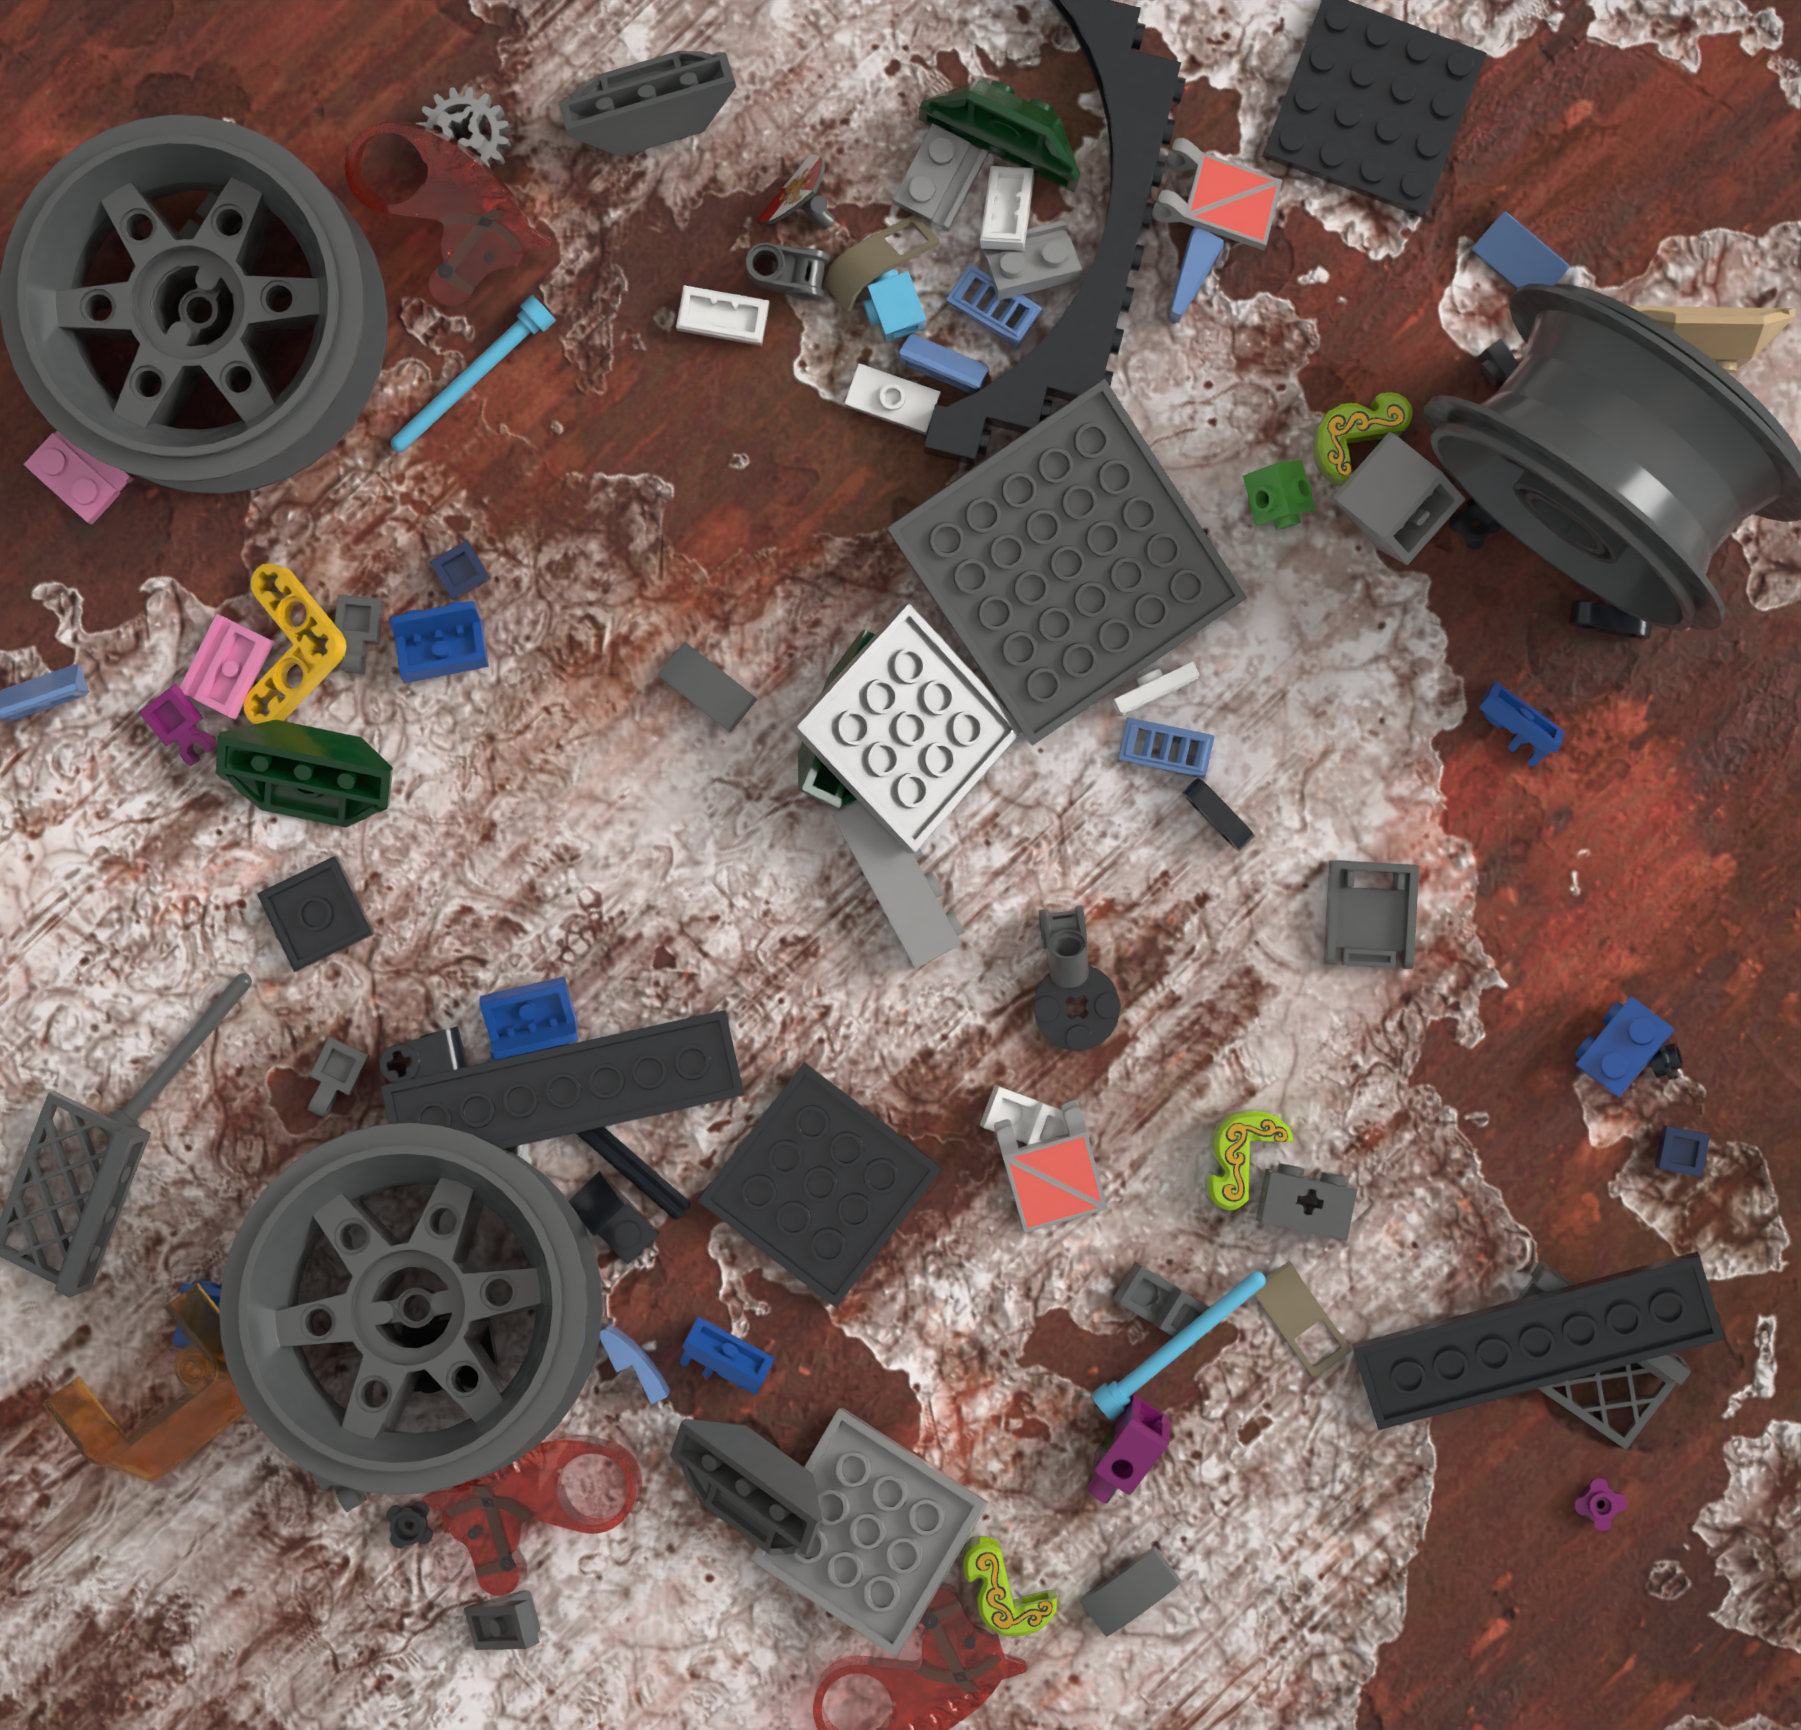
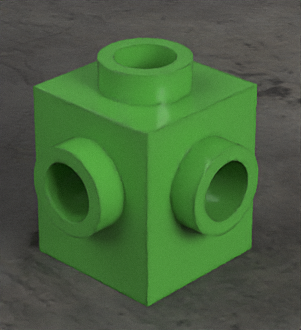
(1279, 494)

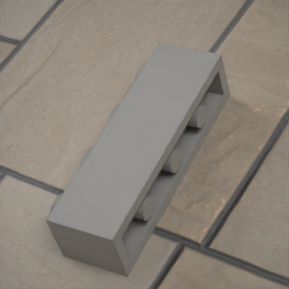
(900, 887)

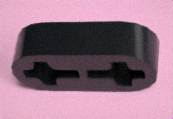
(1608, 620)
(1218, 814)

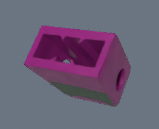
(1129, 1450)

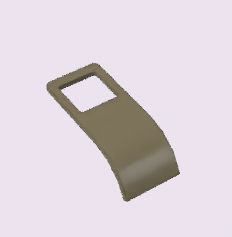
(871, 259)
(1295, 1311)

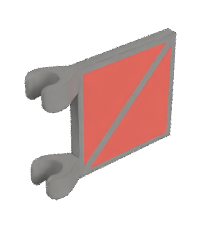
(1221, 197)
(1054, 1176)

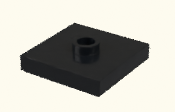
(315, 913)

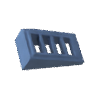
(1200, 255)
(998, 327)
(1202, 757)

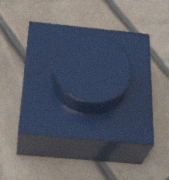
(460, 570)
(1682, 1151)

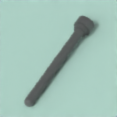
(182, 1053)

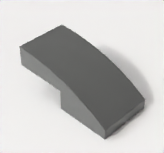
(707, 687)
(1158, 1300)
(1131, 1591)

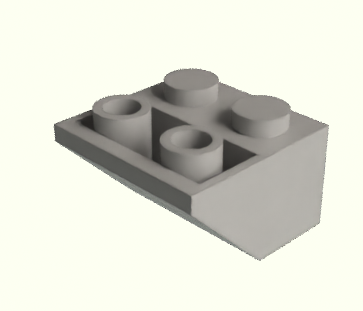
(1398, 498)

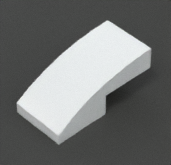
(1029, 1118)

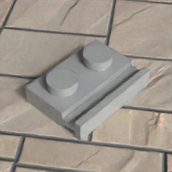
(940, 177)
(1045, 262)

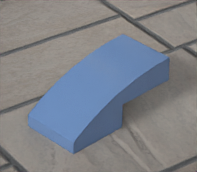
(626, 1352)

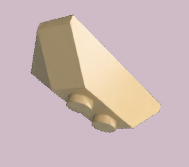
(1723, 333)

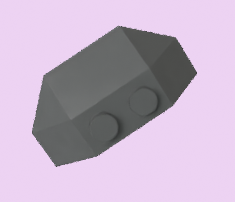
(649, 102)
(749, 1485)

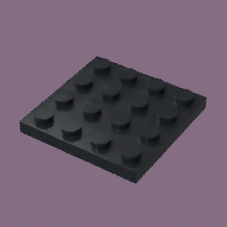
(1374, 105)
(820, 1184)

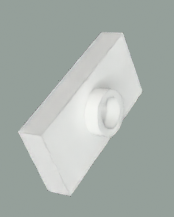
(1007, 208)
(722, 315)
(892, 399)
(1154, 686)

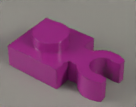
(175, 718)

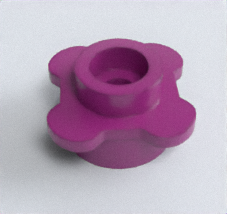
(1587, 1503)

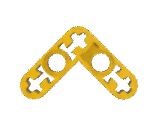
(303, 652)

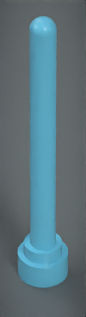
(531, 319)
(1115, 1396)

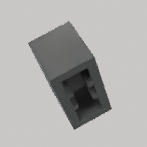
(1327, 1218)

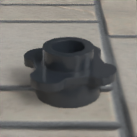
(1474, 536)
(1667, 1061)
(400, 1533)

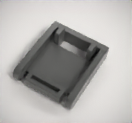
(1371, 921)

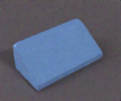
(1518, 254)
(943, 364)
(42, 693)

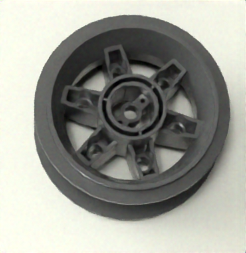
(52, 313)
(1619, 454)
(324, 1194)

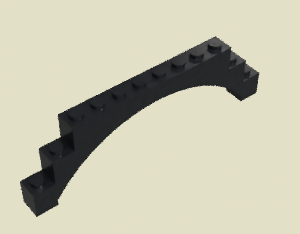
(1074, 354)

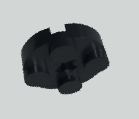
(1079, 1032)

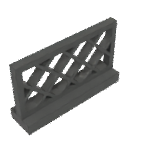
(103, 1204)
(1668, 1368)

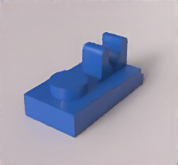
(1510, 712)
(726, 1355)

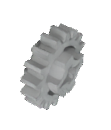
(470, 120)

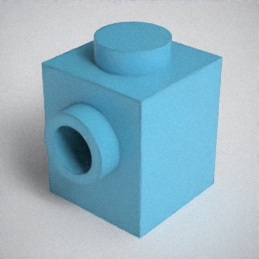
(894, 306)

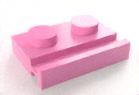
(77, 476)
(226, 666)

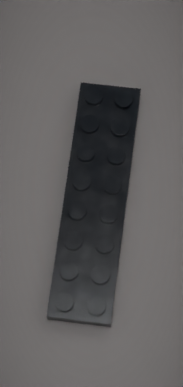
(577, 1084)
(1538, 1341)

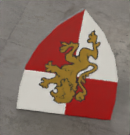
(800, 193)

